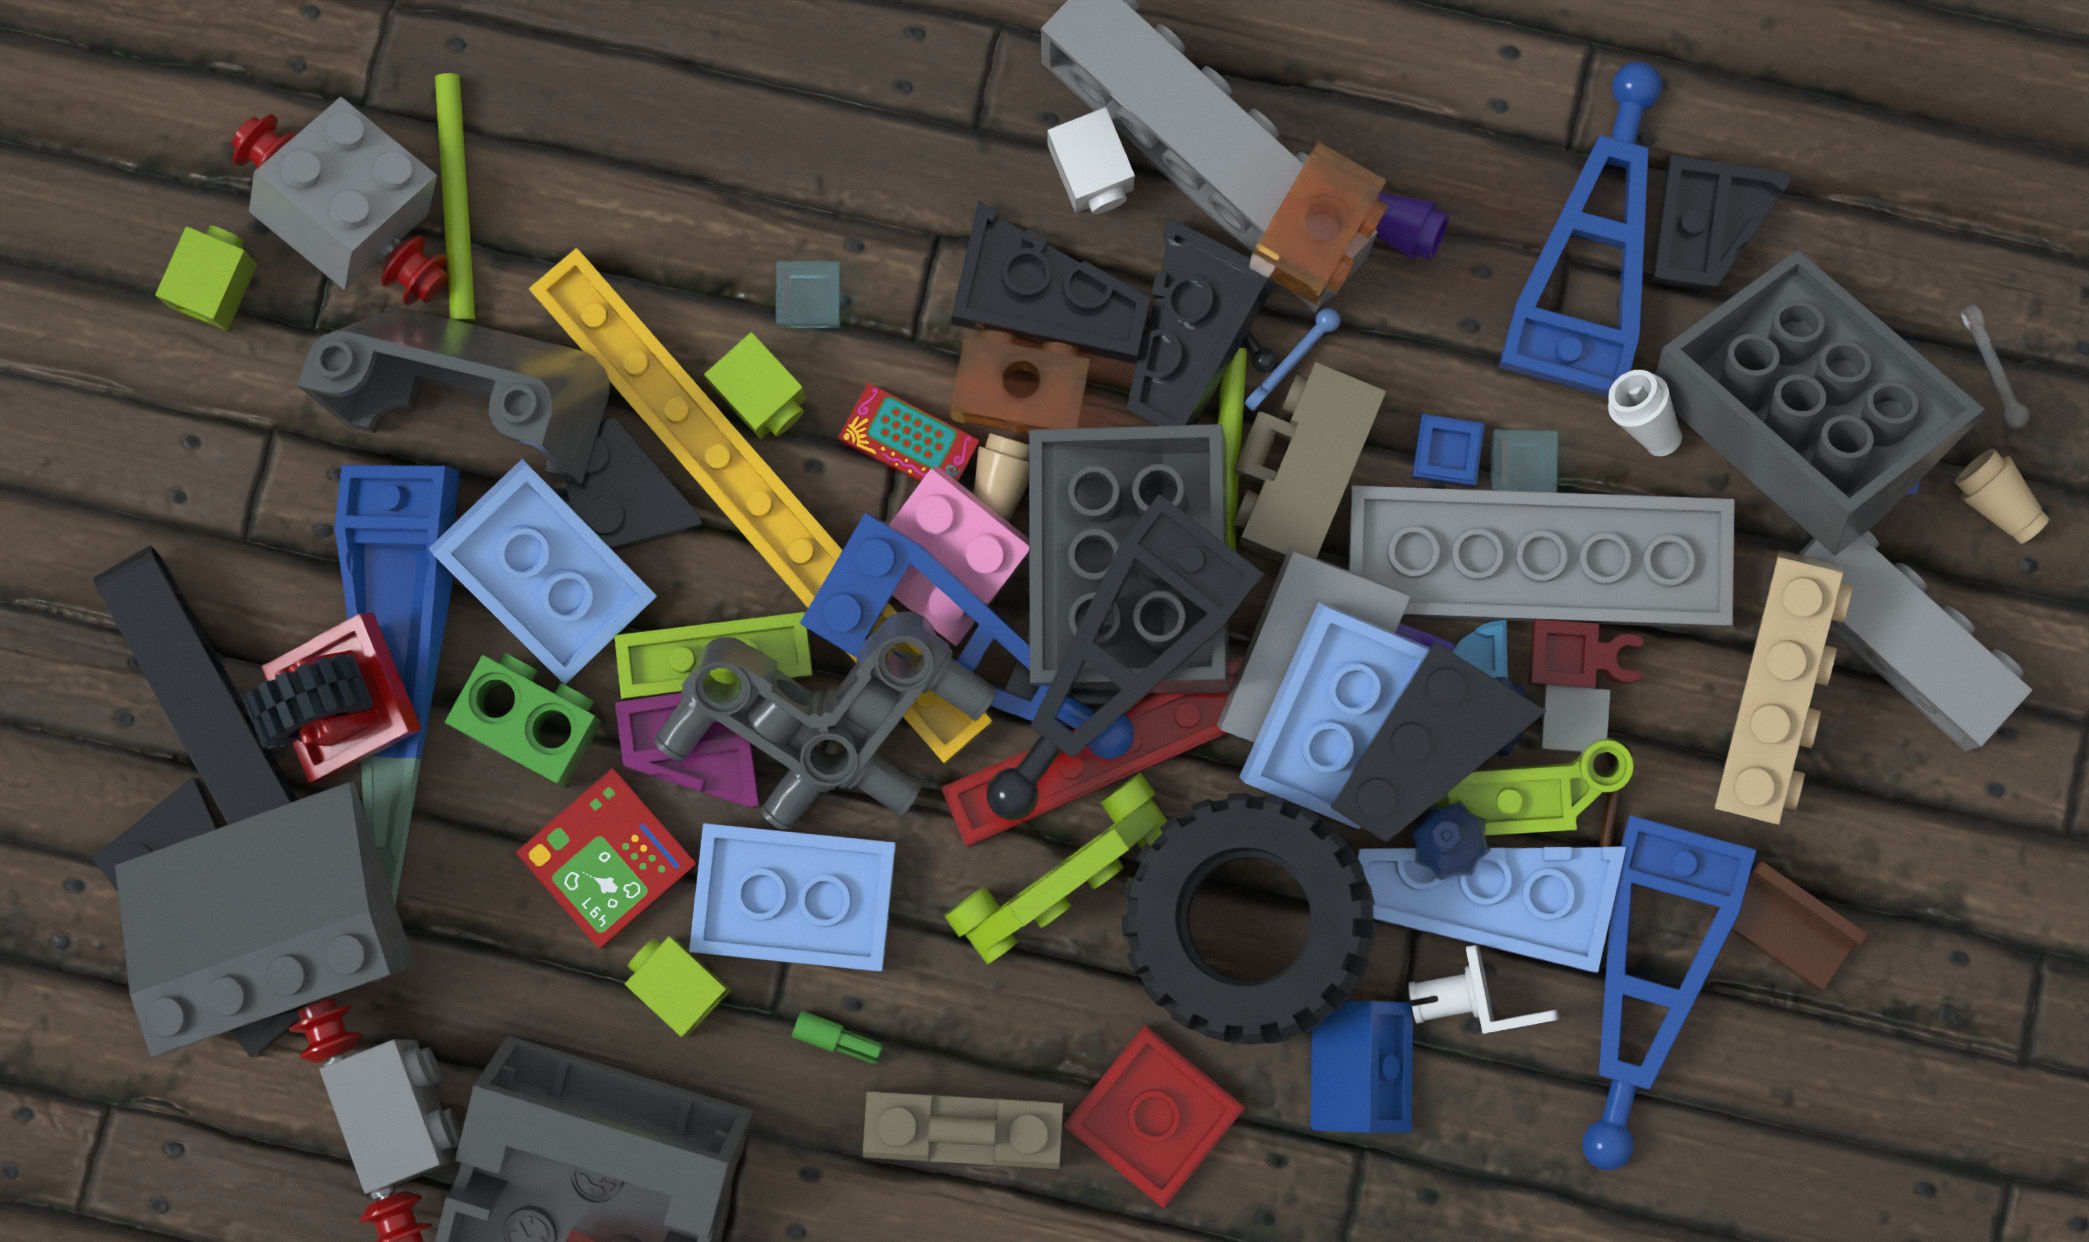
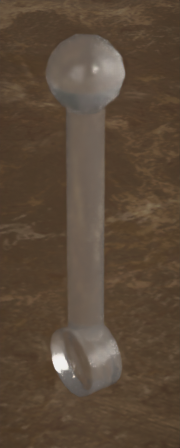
(2016, 414)

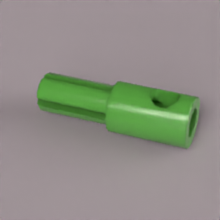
(833, 1037)

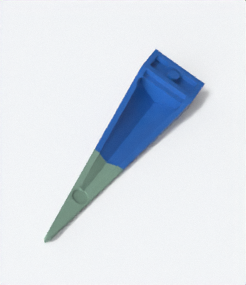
(383, 544)

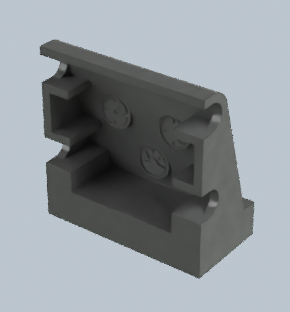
(589, 1148)

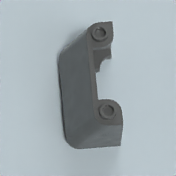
(534, 387)

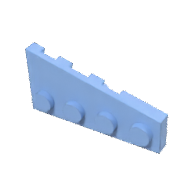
(1518, 900)

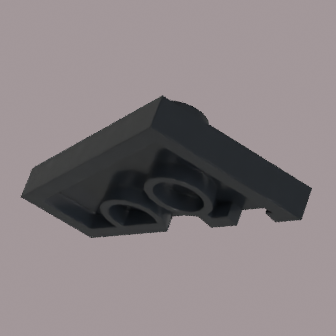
(1041, 295)

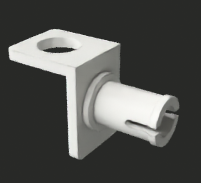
(1468, 994)

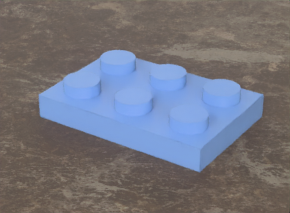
(542, 571)
(1329, 708)
(792, 897)

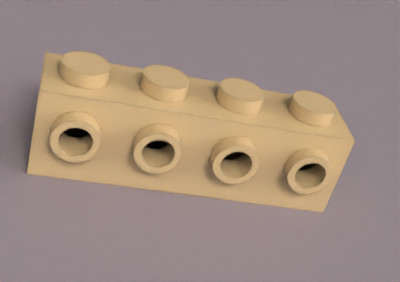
(1780, 685)

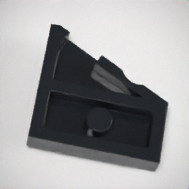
(1709, 218)
(627, 494)

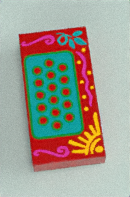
(906, 436)

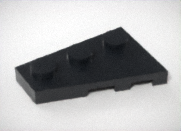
(1196, 326)
(1430, 741)

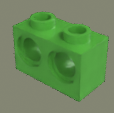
(519, 730)

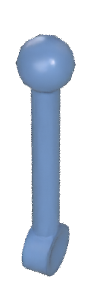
(1326, 321)

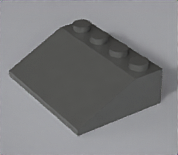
(1815, 400)
(1082, 504)
(257, 920)

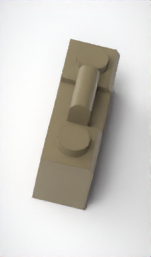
(1325, 441)
(962, 1129)

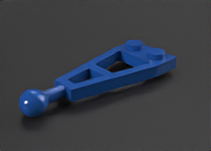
(1566, 347)
(866, 581)
(1685, 867)

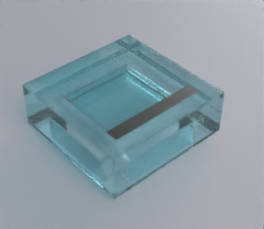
(808, 294)
(1524, 460)

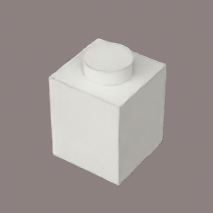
(1091, 162)

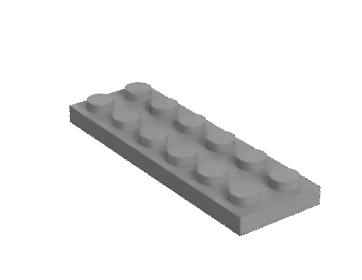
(1548, 555)

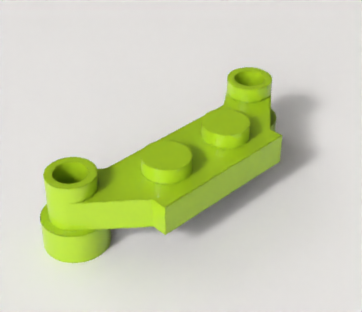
(1540, 795)
(992, 925)

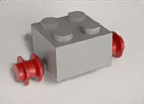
(344, 198)
(385, 1114)

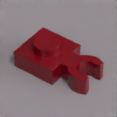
(1571, 655)

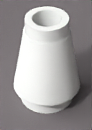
(1645, 410)

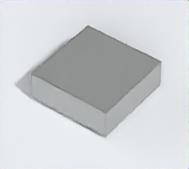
(1573, 718)

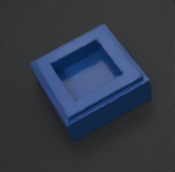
(1447, 451)

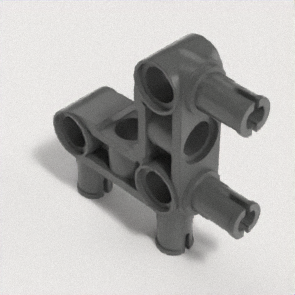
(791, 720)

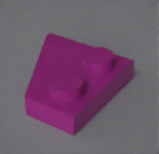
(716, 766)

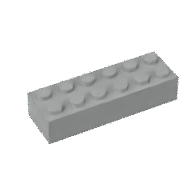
(1181, 119)

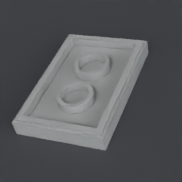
(1286, 615)

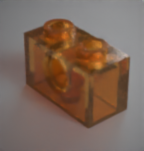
(1325, 186)
(987, 362)

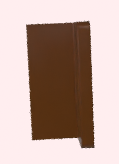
(1794, 927)

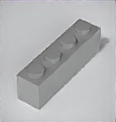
(1922, 647)

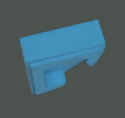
(1486, 648)

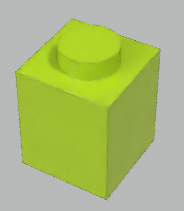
(207, 276)
(757, 388)
(675, 984)

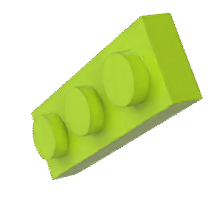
(662, 659)

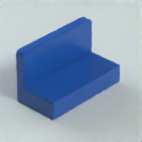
(1363, 1069)

